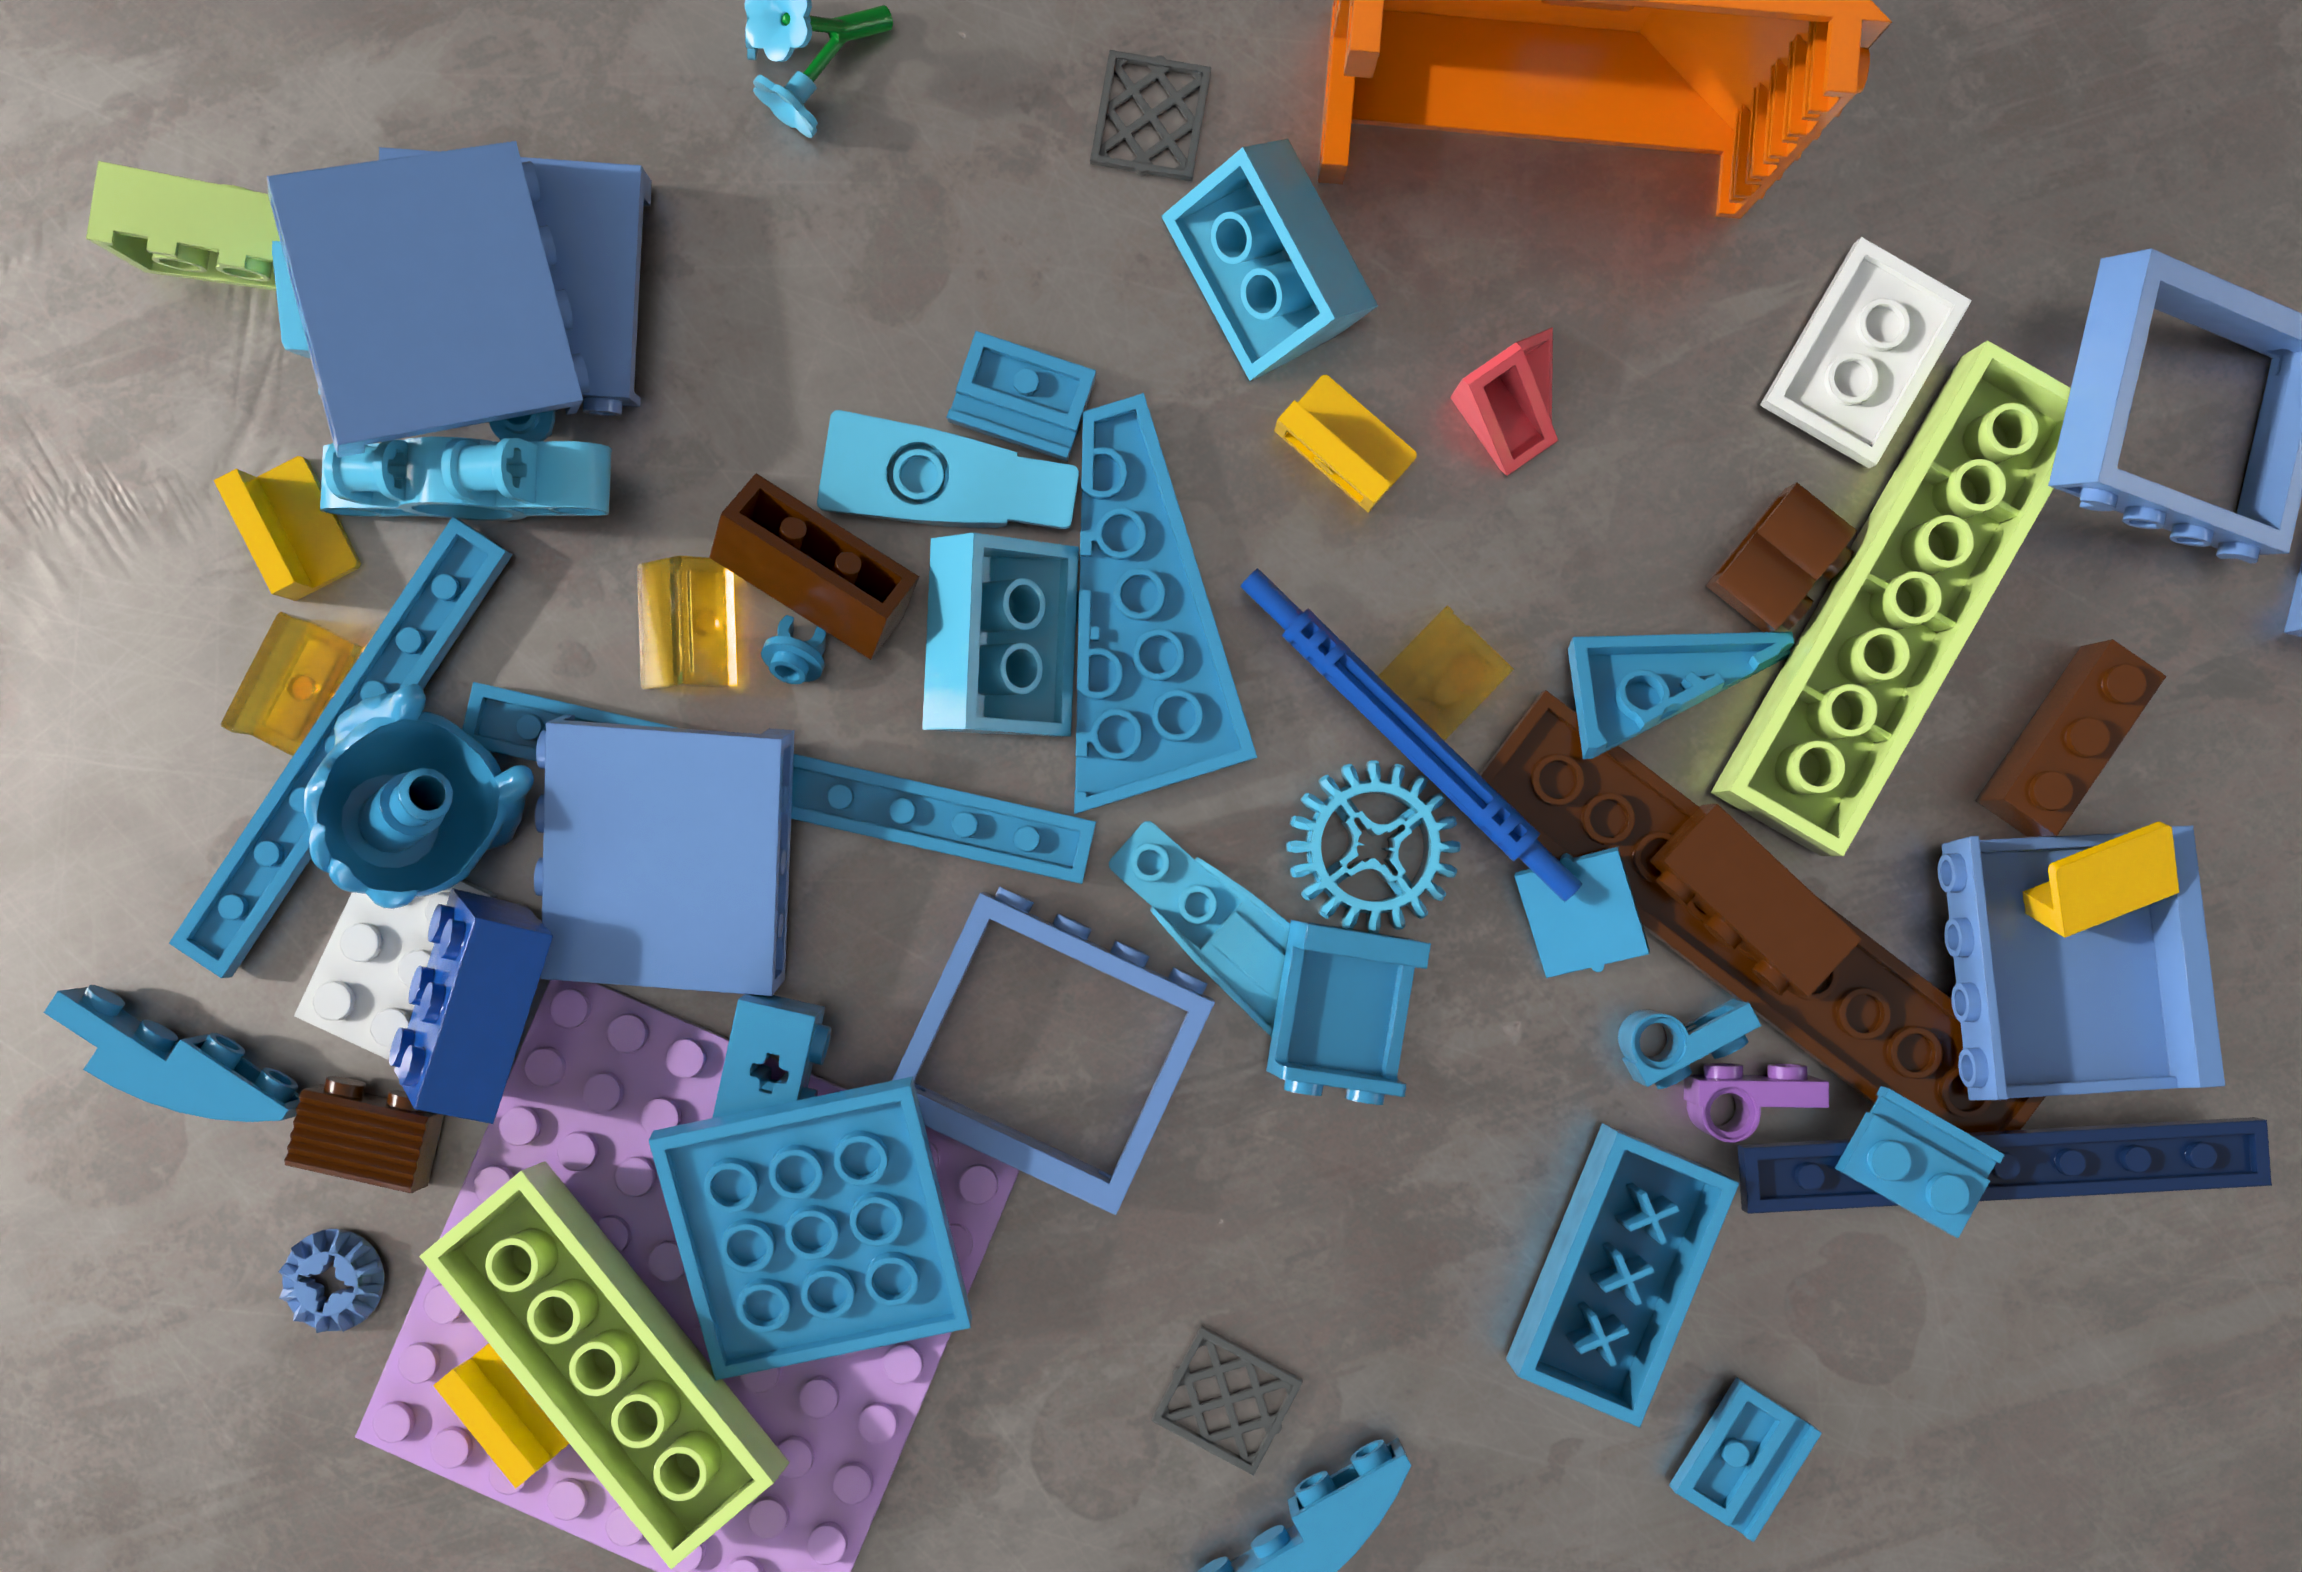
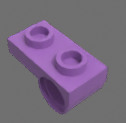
(1783, 1087)

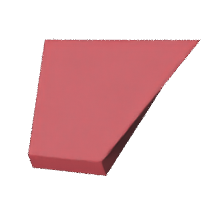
(1512, 402)

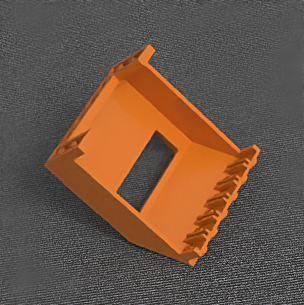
(1604, 72)

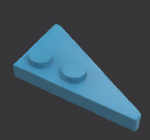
(1645, 679)

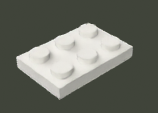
(1865, 353)
(369, 969)

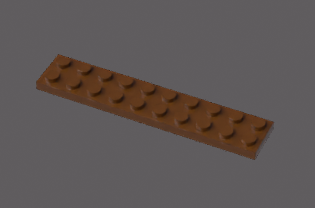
(1865, 1022)

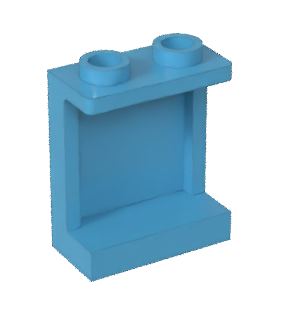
(1343, 1011)

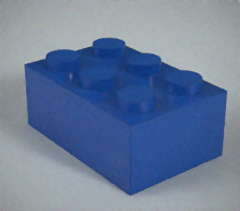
(470, 1005)

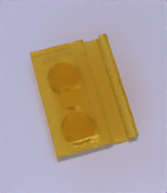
(1445, 672)

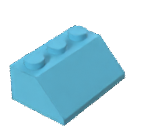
(1268, 257)
(1000, 636)

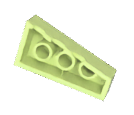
(183, 226)

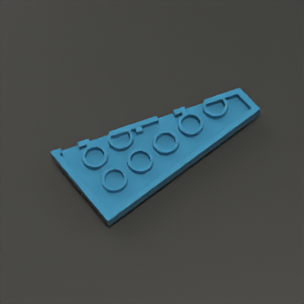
(1149, 653)

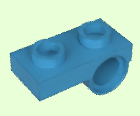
(1715, 1032)

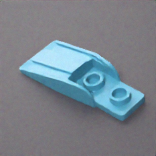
(938, 477)
(1211, 917)

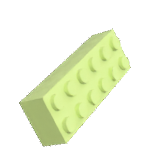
(605, 1362)

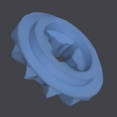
(355, 1265)

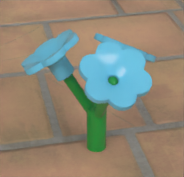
(786, 25)

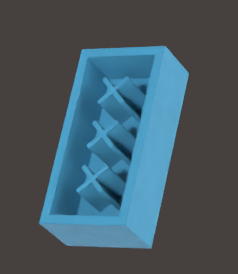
(1621, 1275)

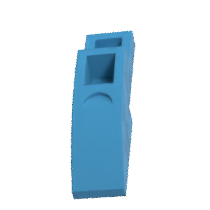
(193, 1077)
(1329, 1515)

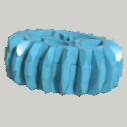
(1418, 814)

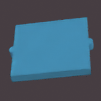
(1593, 925)

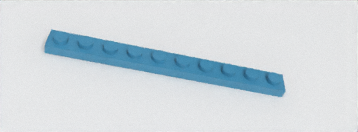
(842, 795)

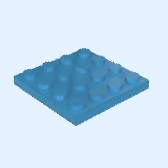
(812, 1228)

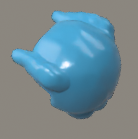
(407, 801)

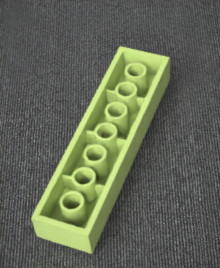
(1901, 604)

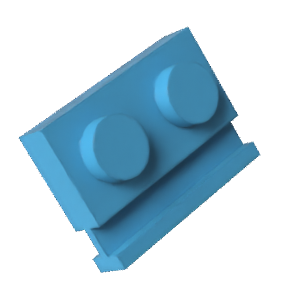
(1021, 396)
(1919, 1162)
(1745, 1459)

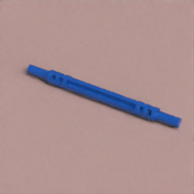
(1411, 735)

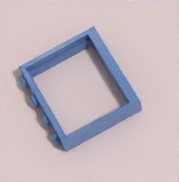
(2104, 389)
(1014, 1146)

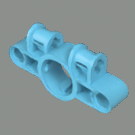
(468, 479)

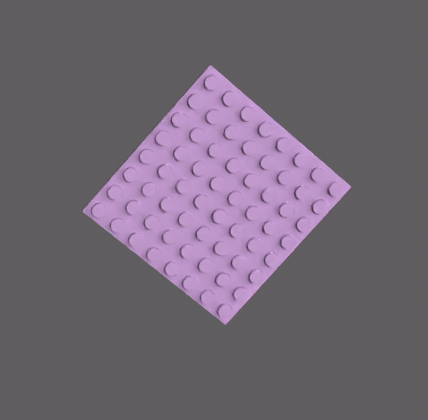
(585, 1101)

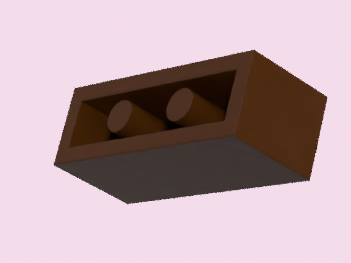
(813, 566)
(2070, 738)
(1753, 902)

